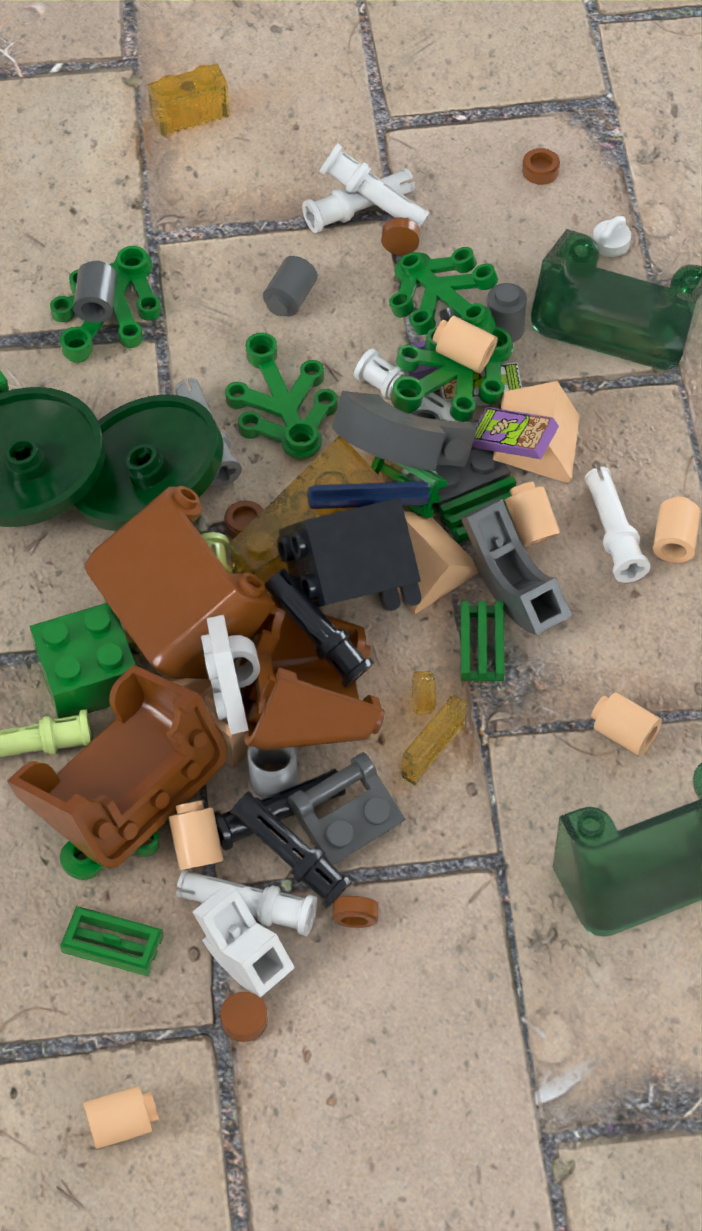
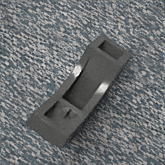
(400, 436)
(511, 576)

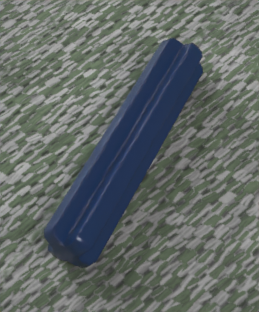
(366, 494)

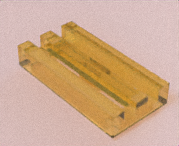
(433, 739)

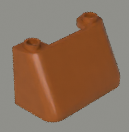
(168, 582)
(300, 696)
(131, 773)

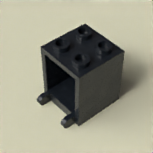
(353, 555)

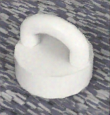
(612, 237)

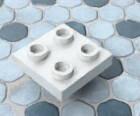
(224, 676)

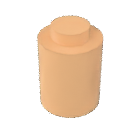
(464, 343)
(531, 514)
(676, 530)
(626, 723)
(195, 835)
(120, 1116)

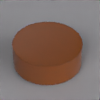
(541, 166)
(400, 236)
(240, 515)
(355, 911)
(244, 1016)

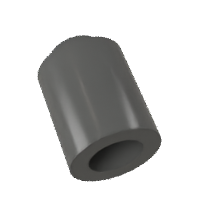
(290, 286)
(95, 292)
(508, 308)

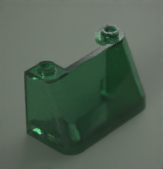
(613, 310)
(632, 872)

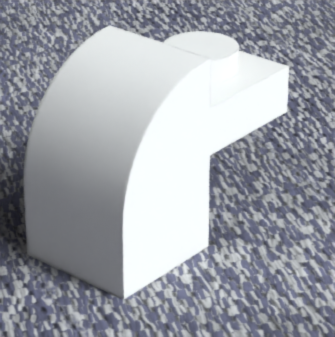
(240, 944)

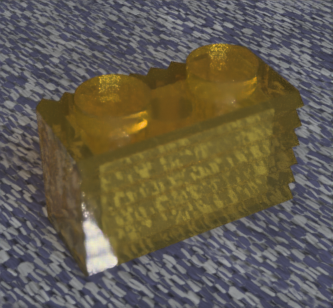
(189, 99)

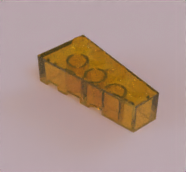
(256, 545)

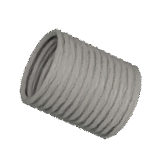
(268, 783)

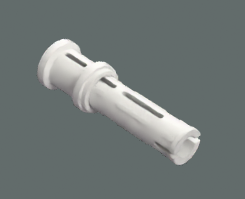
(358, 178)
(343, 205)
(383, 375)
(619, 538)
(267, 905)

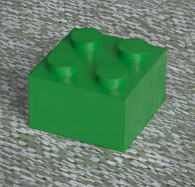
(81, 658)

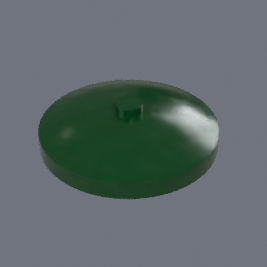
(150, 448)
(47, 454)

